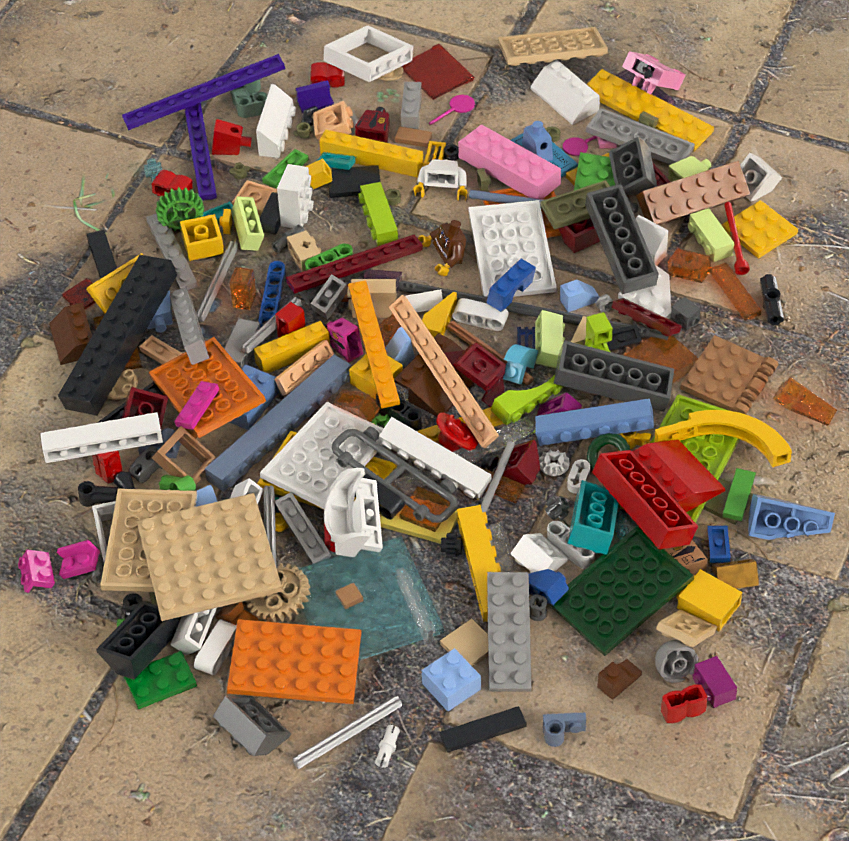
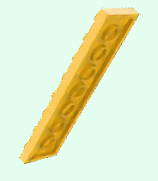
(633, 101)

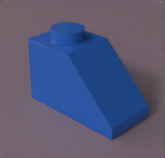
(548, 584)

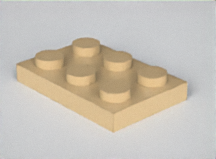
(686, 628)

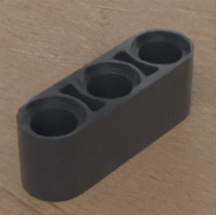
(270, 216)
(403, 413)
(389, 502)

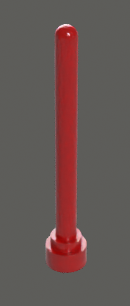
(741, 265)

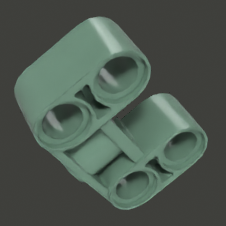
(248, 99)

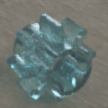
(152, 169)

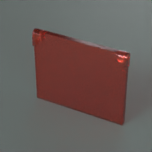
(437, 71)

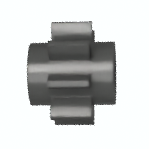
(557, 507)

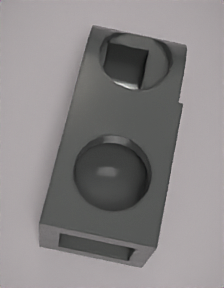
(144, 465)

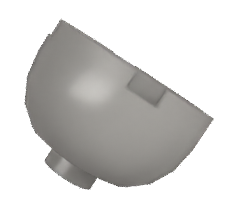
(675, 661)

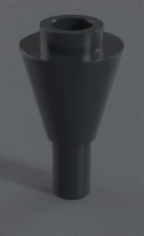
(124, 480)

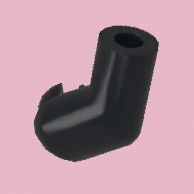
(307, 113)

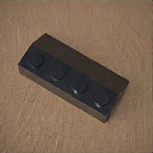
(137, 640)

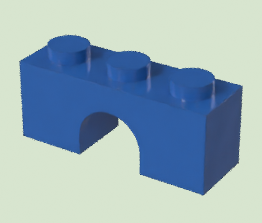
(517, 277)

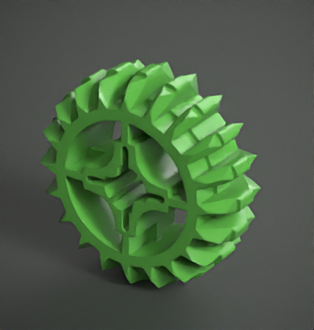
(179, 205)

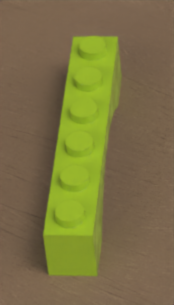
(514, 403)

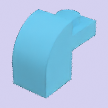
(517, 359)

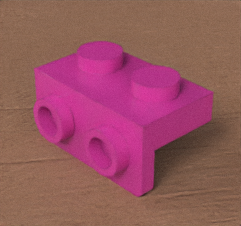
(36, 570)

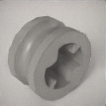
(604, 303)

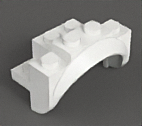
(350, 522)

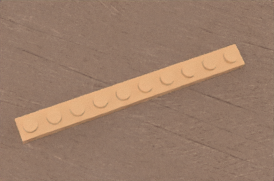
(444, 372)

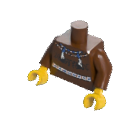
(449, 243)

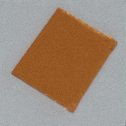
(665, 353)

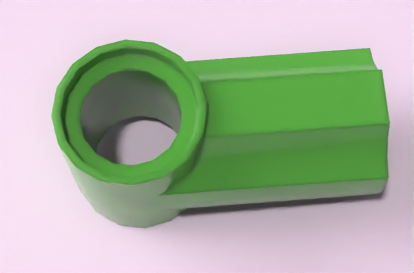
(177, 483)

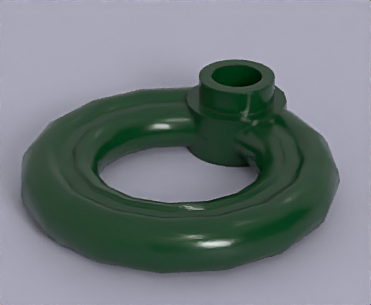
(602, 440)

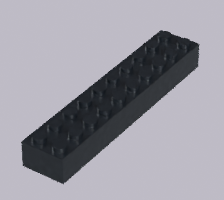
(117, 335)

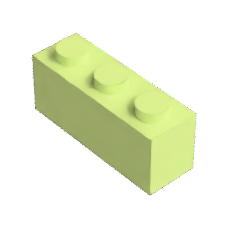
(247, 223)
(711, 235)
(548, 338)

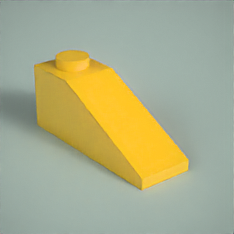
(440, 315)

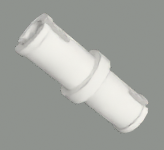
(387, 746)

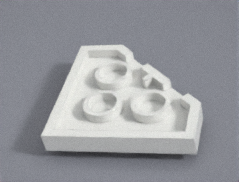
(653, 298)

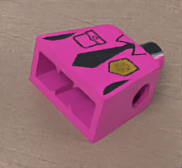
(345, 339)

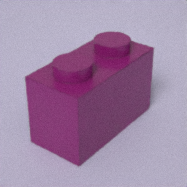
(715, 681)

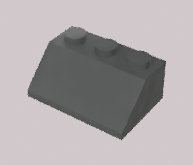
(633, 167)
(251, 724)

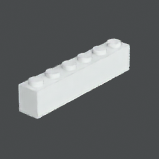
(101, 437)
(434, 458)

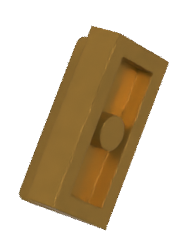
(737, 573)

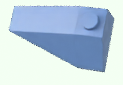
(779, 518)

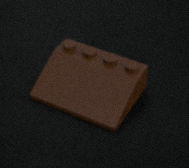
(423, 386)

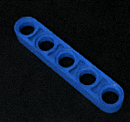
(272, 289)

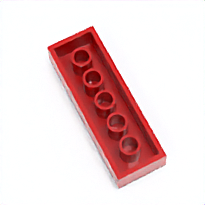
(645, 499)

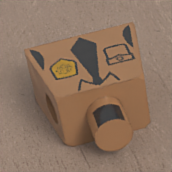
(690, 557)

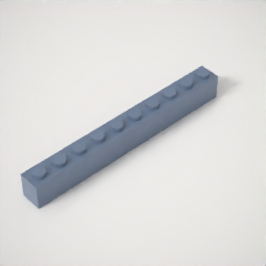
(278, 423)

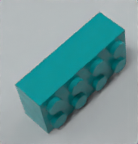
(593, 518)

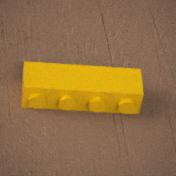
(289, 347)

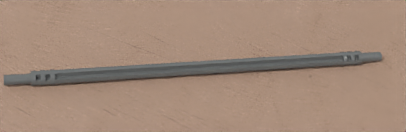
(520, 308)

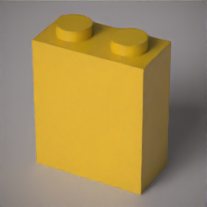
(709, 599)

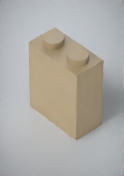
(382, 294)

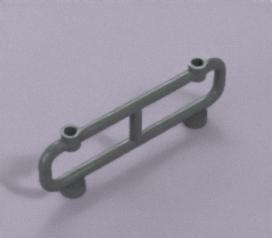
(369, 437)

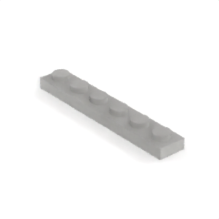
(173, 252)

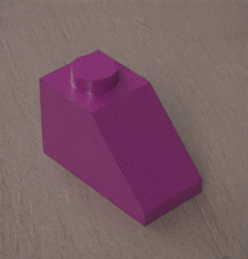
(559, 404)

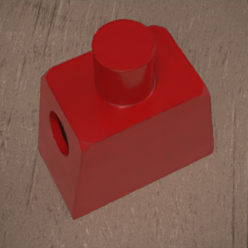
(228, 138)

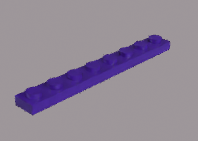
(200, 152)

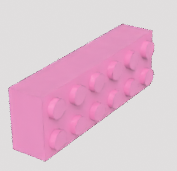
(509, 163)

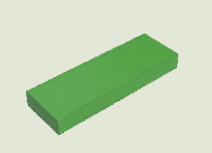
(274, 176)
(739, 494)

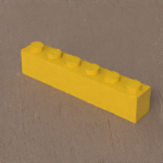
(372, 152)
(478, 551)

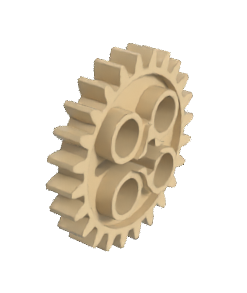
(294, 591)

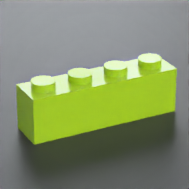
(378, 213)

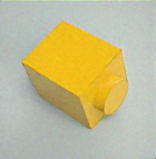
(320, 173)

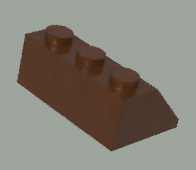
(70, 333)

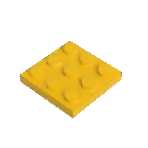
(761, 229)

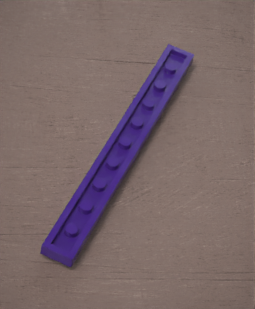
(203, 92)

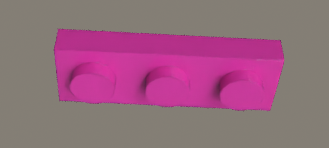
(197, 405)

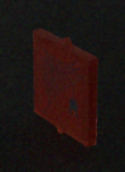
(79, 294)

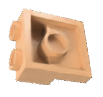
(333, 118)

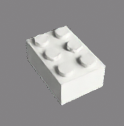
(294, 196)

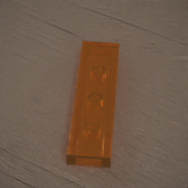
(735, 291)

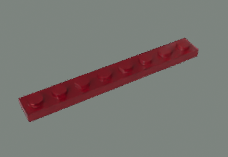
(354, 263)

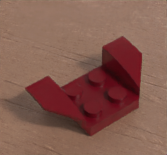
(480, 368)

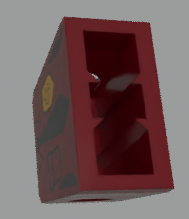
(374, 125)

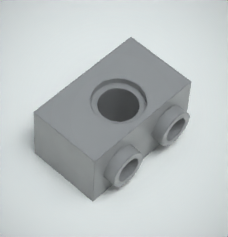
(329, 297)

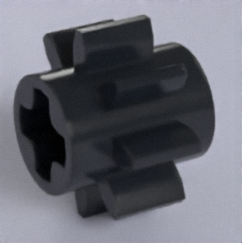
(451, 545)

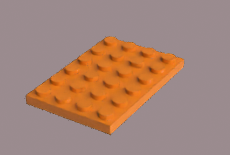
(236, 394)
(294, 661)

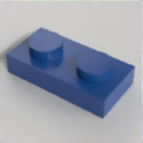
(718, 544)

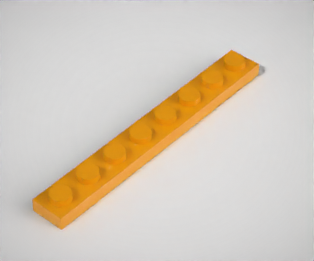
(373, 344)

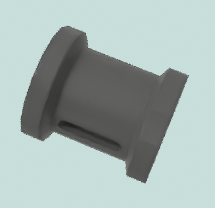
(541, 603)

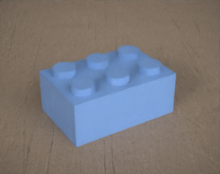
(267, 386)

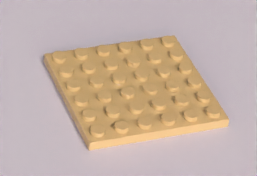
(208, 556)

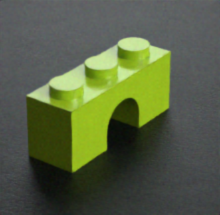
(598, 331)

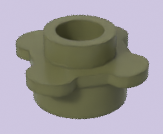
(303, 130)
(239, 171)

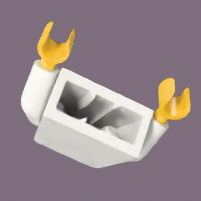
(442, 174)

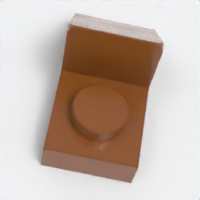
(233, 612)

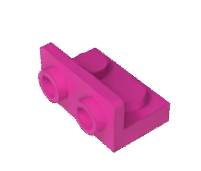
(78, 559)

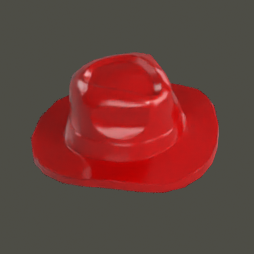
(454, 433)

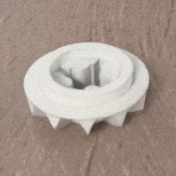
(552, 468)

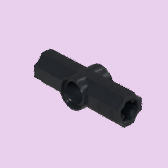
(771, 299)

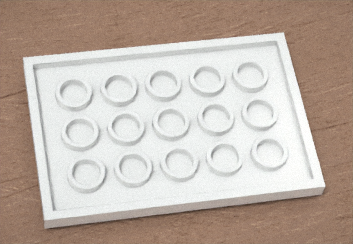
(505, 236)
(307, 461)

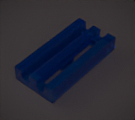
(526, 332)

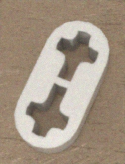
(574, 475)

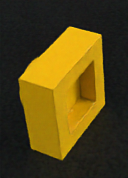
(226, 221)

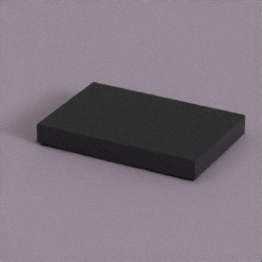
(348, 182)

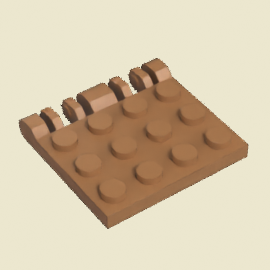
(728, 375)

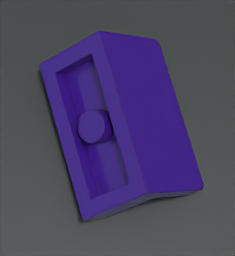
(314, 95)

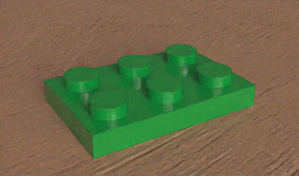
(161, 680)

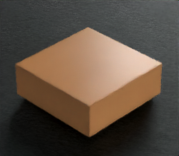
(349, 595)

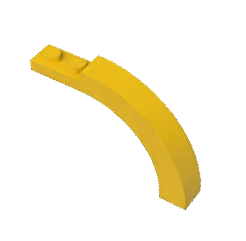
(732, 424)

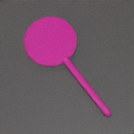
(459, 104)
(575, 145)

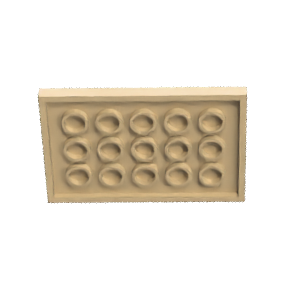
(552, 46)
(125, 558)

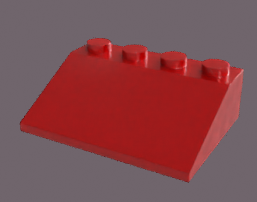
(679, 473)

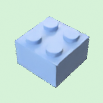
(451, 679)

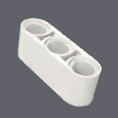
(479, 314)
(558, 535)
(216, 648)

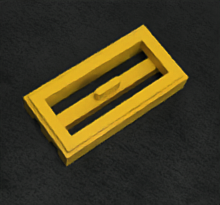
(429, 149)

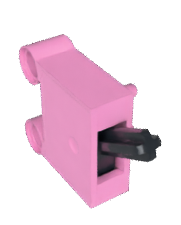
(653, 72)

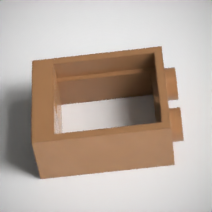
(190, 444)

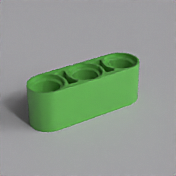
(333, 254)

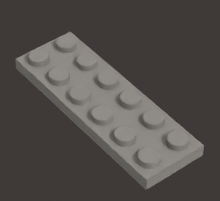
(622, 129)
(508, 631)

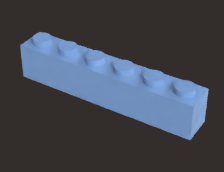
(594, 421)

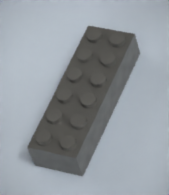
(621, 239)
(613, 375)

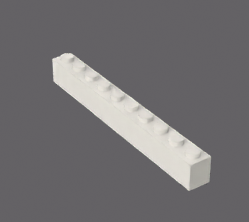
(194, 627)

